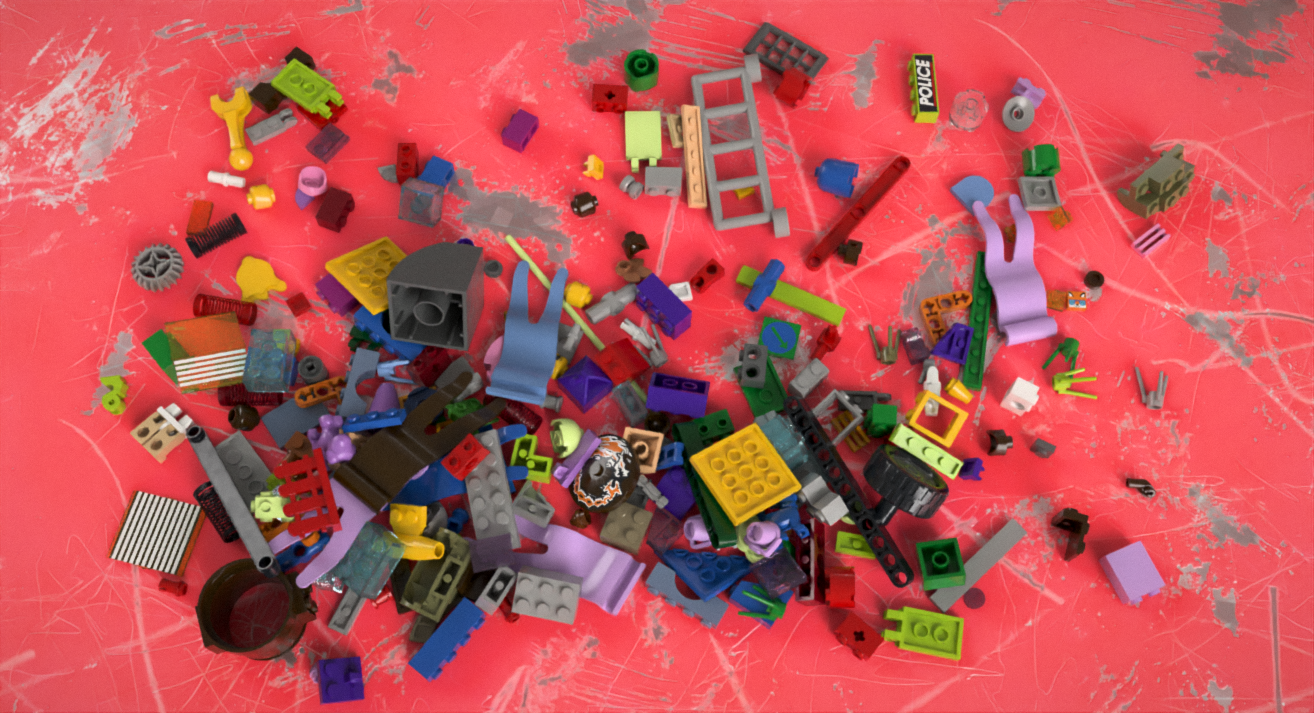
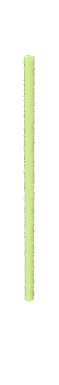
(567, 307)

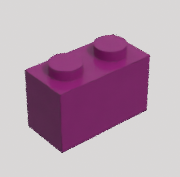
(520, 130)
(337, 296)

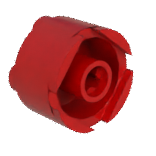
(793, 87)
(841, 586)

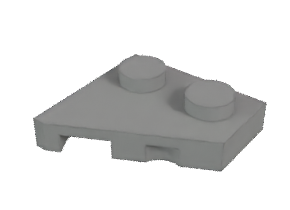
(533, 506)

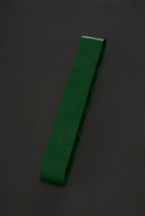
(717, 523)

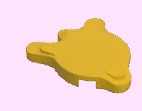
(256, 279)

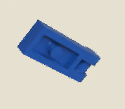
(666, 456)

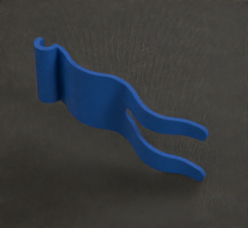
(440, 483)

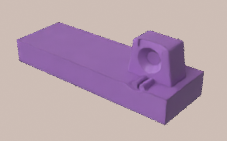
(567, 471)

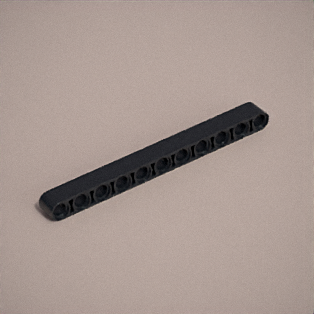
(856, 494)

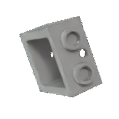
(855, 410)

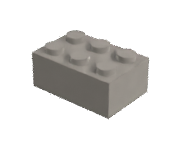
(547, 594)

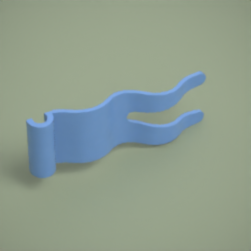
(528, 348)

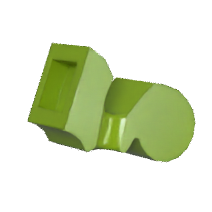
(113, 400)

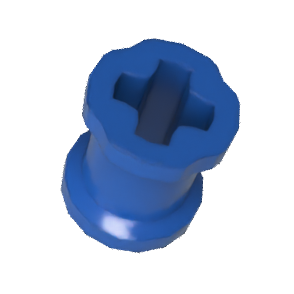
(458, 519)

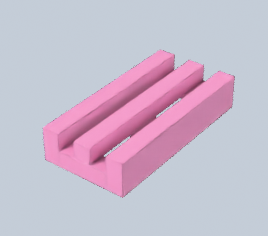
(1160, 232)

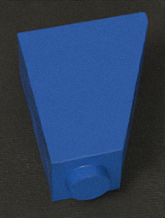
(751, 605)

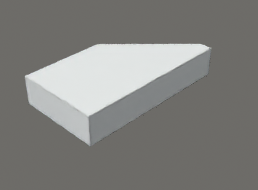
(682, 291)

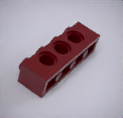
(811, 559)

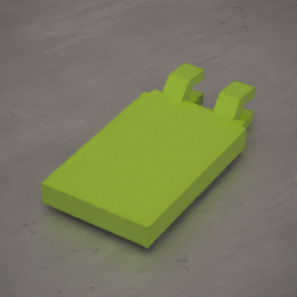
(307, 88)
(925, 632)

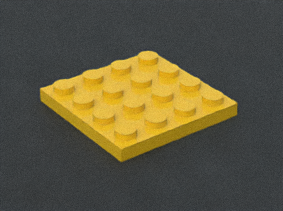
(366, 272)
(745, 473)

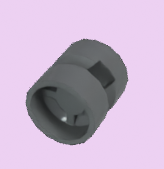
(312, 370)

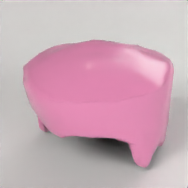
(312, 181)

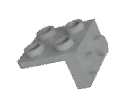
(453, 371)

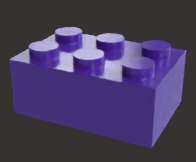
(663, 307)
(677, 395)

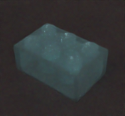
(269, 360)
(370, 560)

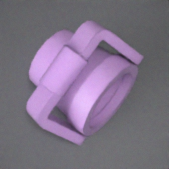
(695, 531)
(765, 534)

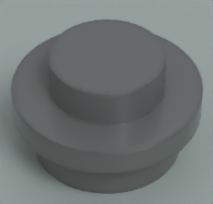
(493, 268)

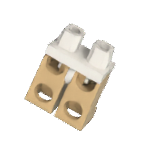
(162, 432)

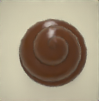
(581, 518)

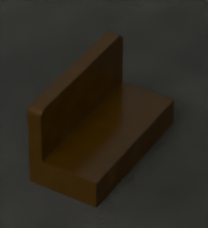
(473, 583)

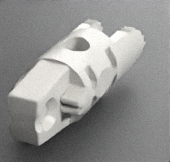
(934, 386)

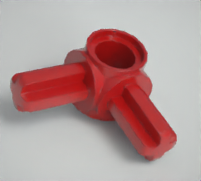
(826, 342)

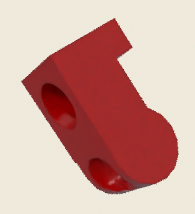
(707, 276)

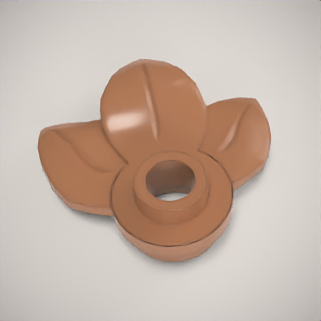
(632, 270)

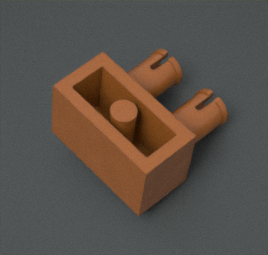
(297, 447)

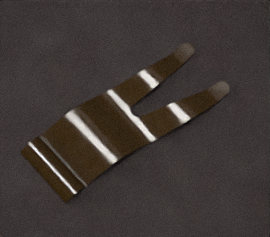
(403, 450)

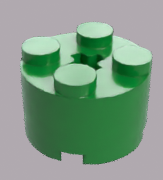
(641, 70)
(1041, 161)

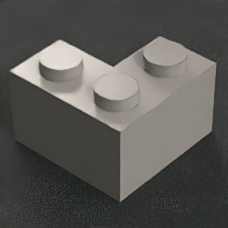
(820, 501)

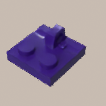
(340, 680)

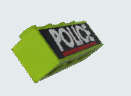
(924, 88)

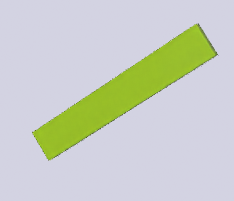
(796, 298)

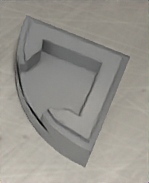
(388, 173)

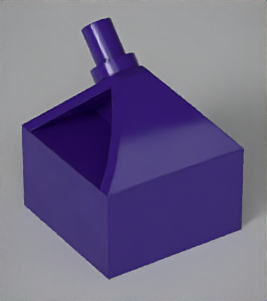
(585, 384)

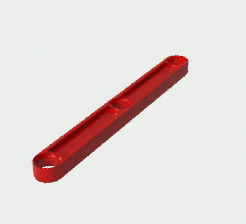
(850, 221)

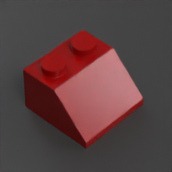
(622, 361)

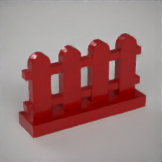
(309, 504)

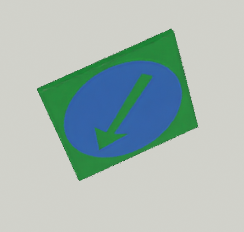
(779, 337)

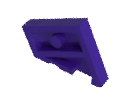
(954, 344)

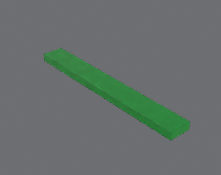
(979, 320)

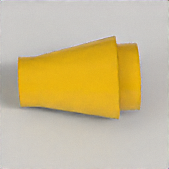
(958, 390)

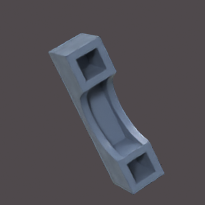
(364, 367)
(662, 583)

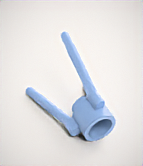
(387, 368)

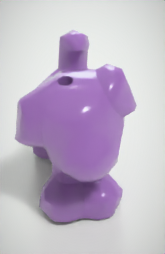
(334, 446)

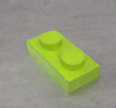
(853, 545)

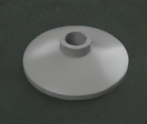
(1024, 117)

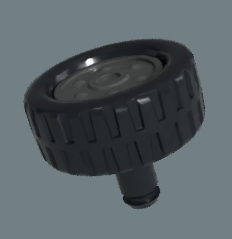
(903, 484)

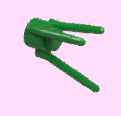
(1069, 349)
(774, 607)

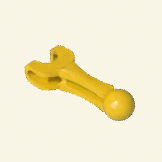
(234, 115)

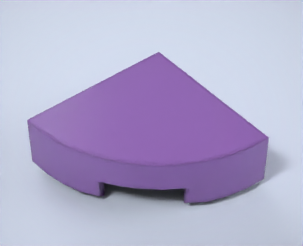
(302, 199)

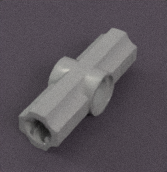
(611, 303)

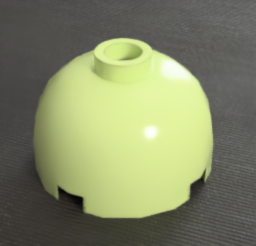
(565, 436)

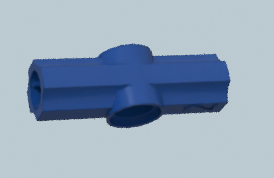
(764, 285)
(289, 558)

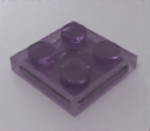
(778, 573)

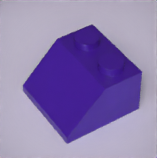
(678, 491)

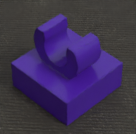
(971, 469)

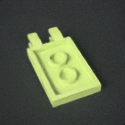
(643, 137)

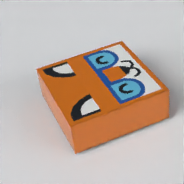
(1076, 301)

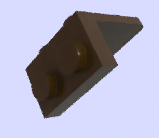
(1077, 524)

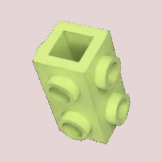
(270, 506)

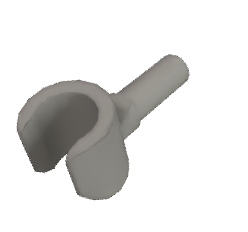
(926, 365)

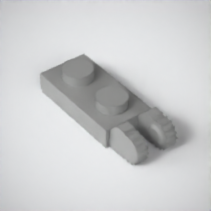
(271, 126)

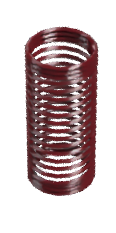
(229, 392)
(532, 423)

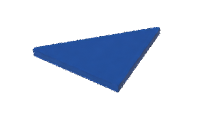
(706, 571)

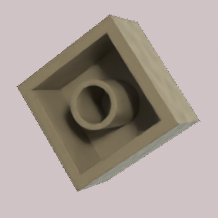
(626, 528)

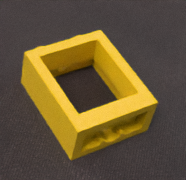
(953, 427)

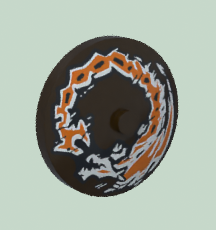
(607, 476)

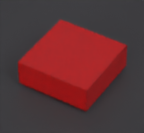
(298, 304)

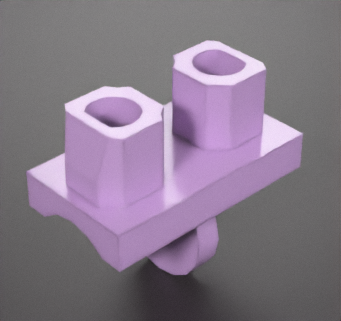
(1025, 88)

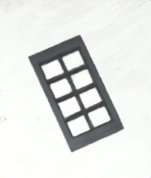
(783, 51)

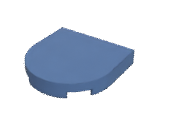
(973, 189)

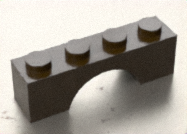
(269, 98)

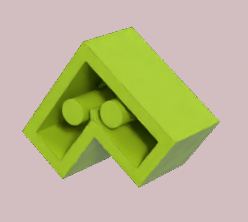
(525, 455)

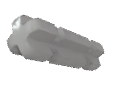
(652, 492)

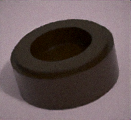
(1094, 280)

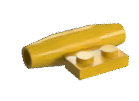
(408, 525)

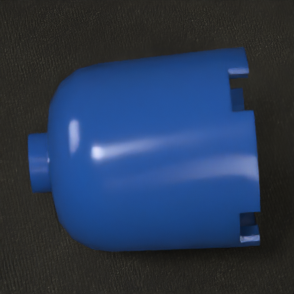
(836, 176)

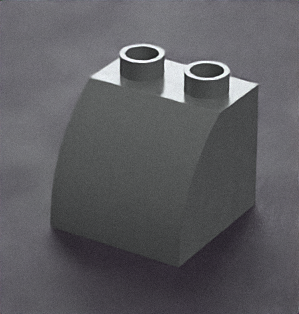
(437, 295)

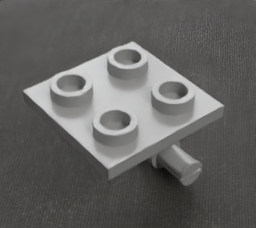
(568, 340)

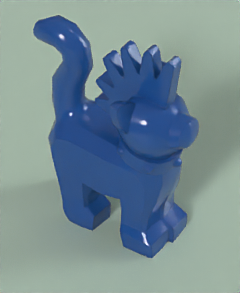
(786, 518)

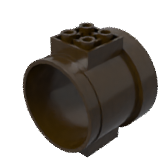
(223, 592)

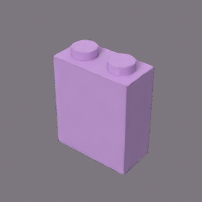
(1132, 573)

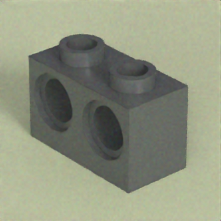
(756, 366)

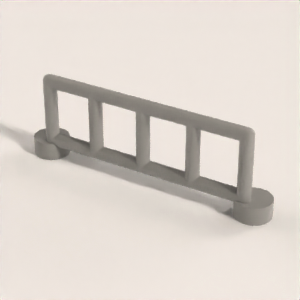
(748, 74)

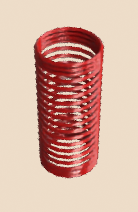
(244, 313)

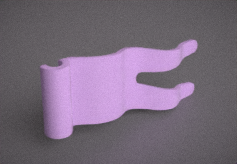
(1017, 283)
(352, 522)
(606, 571)

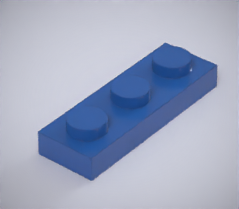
(374, 420)

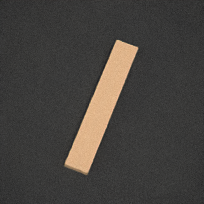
(693, 156)

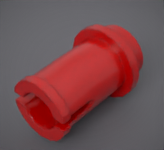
(178, 588)
(506, 608)

